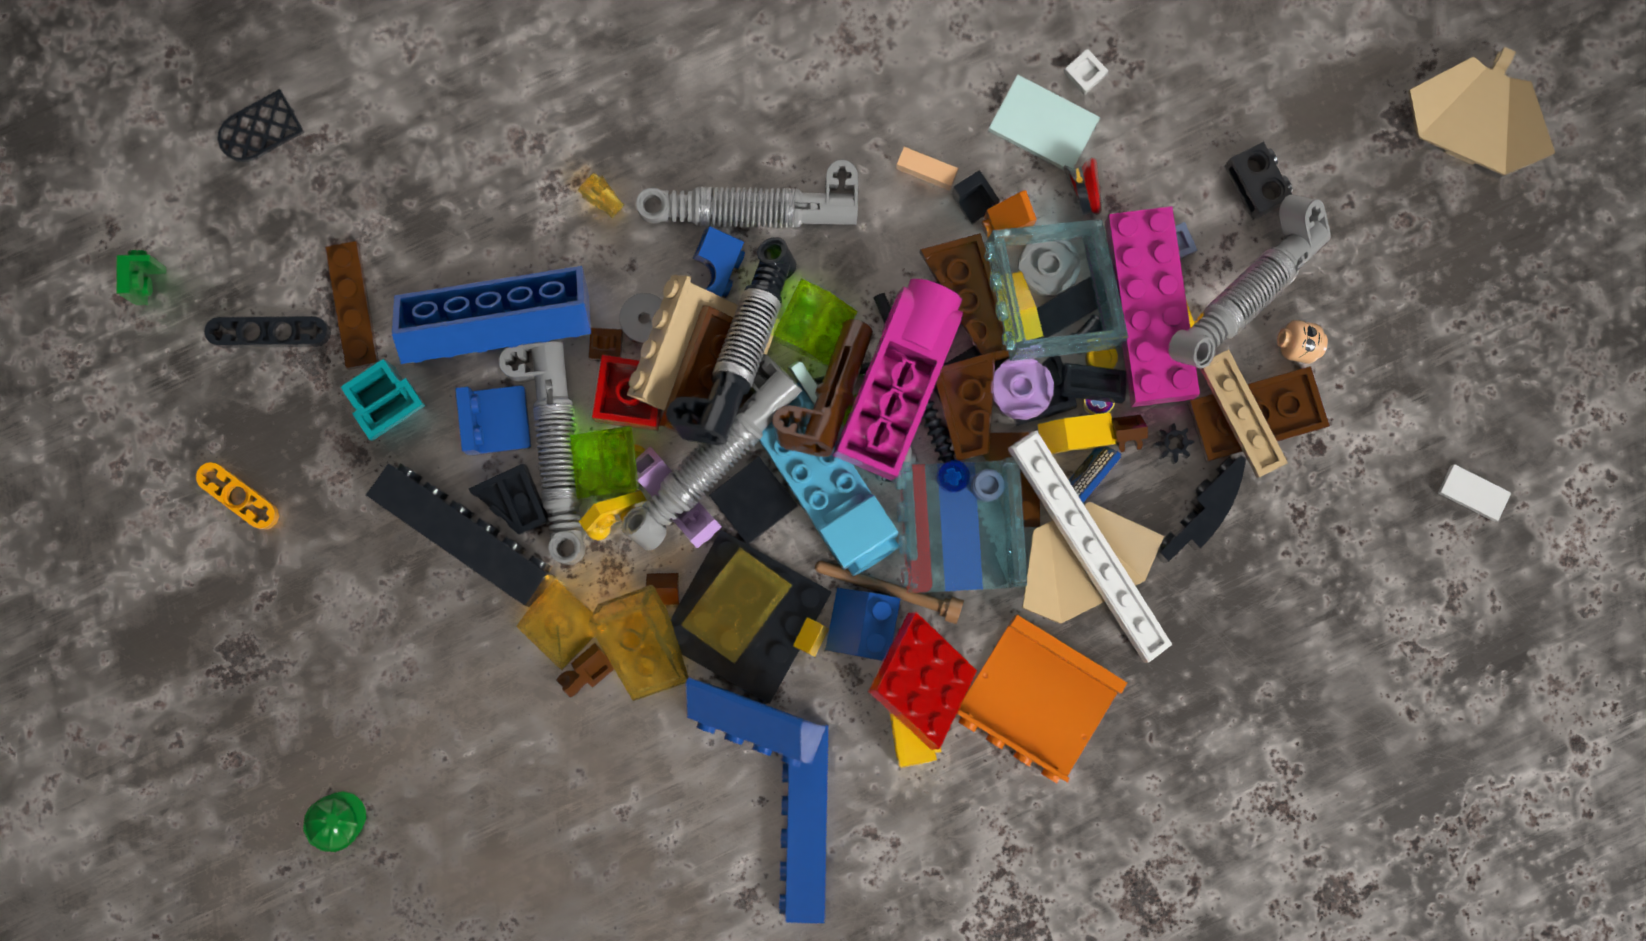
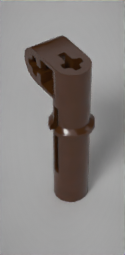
(833, 397)

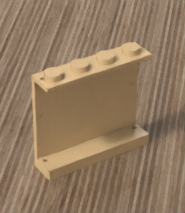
(670, 338)

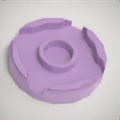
(1022, 388)

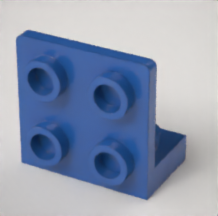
(493, 419)

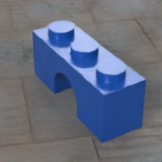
(720, 255)

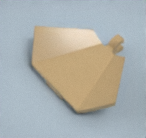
(1482, 115)
(1057, 580)

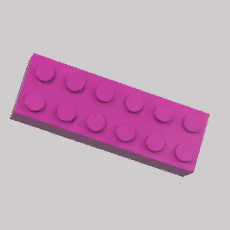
(1153, 304)

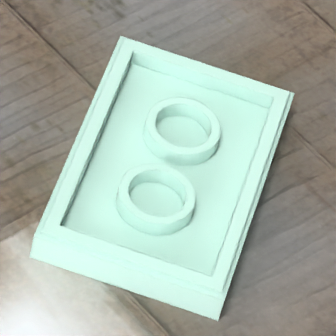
(1043, 123)

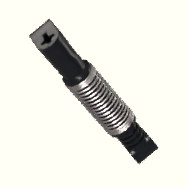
(741, 355)

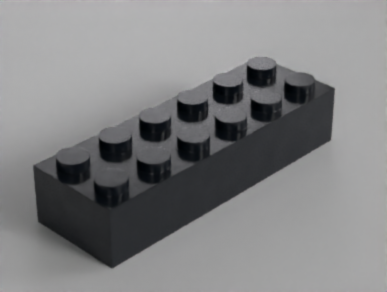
(461, 536)

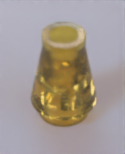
(601, 195)

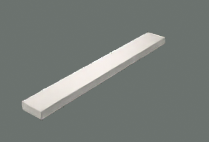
(1090, 546)

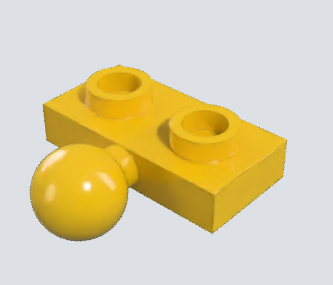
(604, 514)

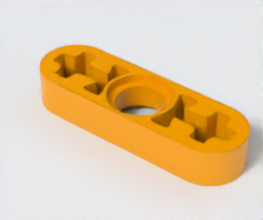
(224, 475)

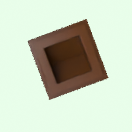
(666, 586)

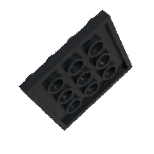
(772, 650)

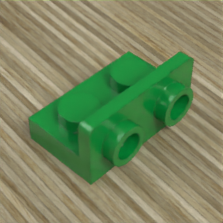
(133, 275)

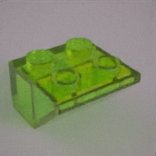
(813, 322)
(604, 463)

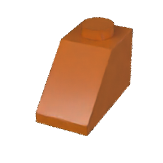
(1010, 213)

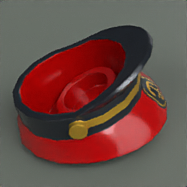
(1086, 186)

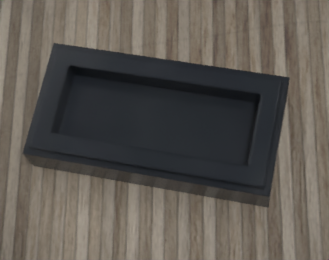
(1093, 383)

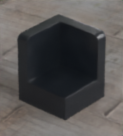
(974, 196)

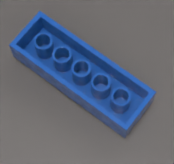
(491, 315)

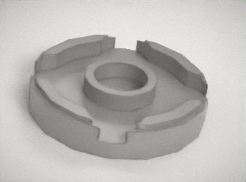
(1049, 267)

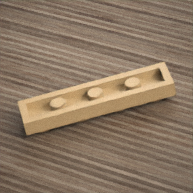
(1243, 414)

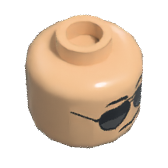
(1302, 341)

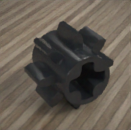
(1165, 442)

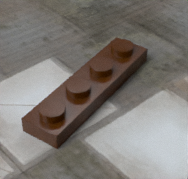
(352, 305)

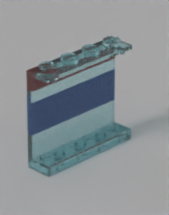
(955, 537)

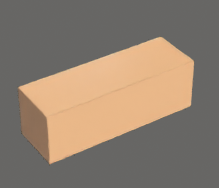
(927, 168)

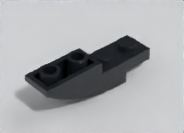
(1213, 502)

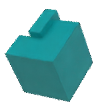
(381, 398)

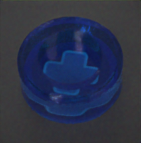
(953, 476)

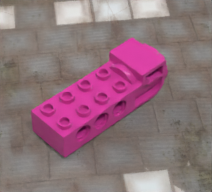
(900, 378)

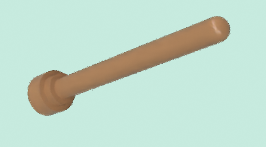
(948, 607)

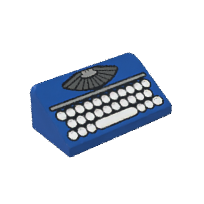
(1093, 471)

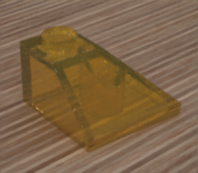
(558, 624)

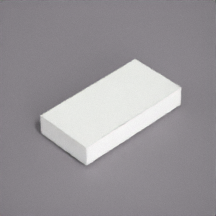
(1474, 492)

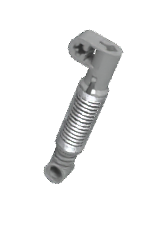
(785, 207)
(1258, 287)
(553, 417)
(683, 487)

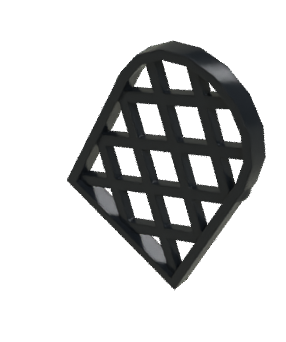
(242, 113)

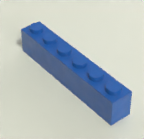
(805, 838)

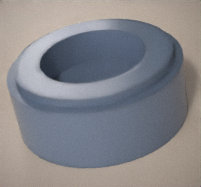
(987, 485)

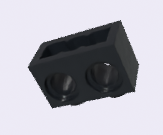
(1250, 183)

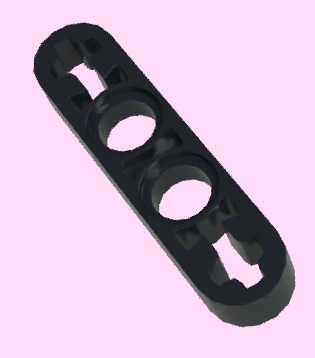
(267, 331)

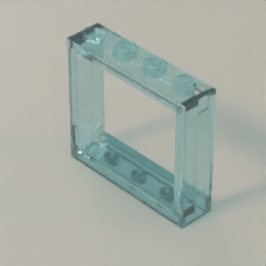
(1102, 278)

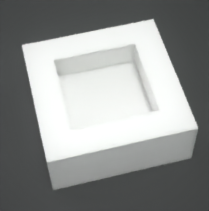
(1086, 71)

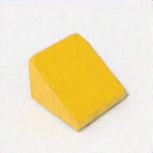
(811, 636)

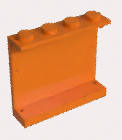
(1039, 698)

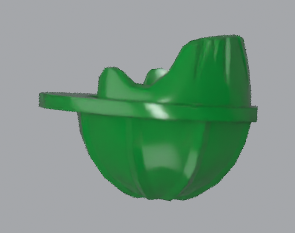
(334, 821)

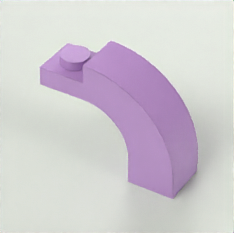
(696, 523)

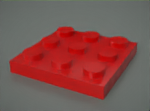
(923, 681)

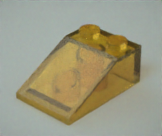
(736, 605)
(640, 642)

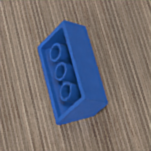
(753, 722)

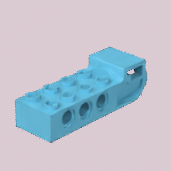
(835, 501)

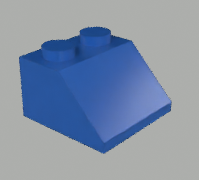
(862, 624)

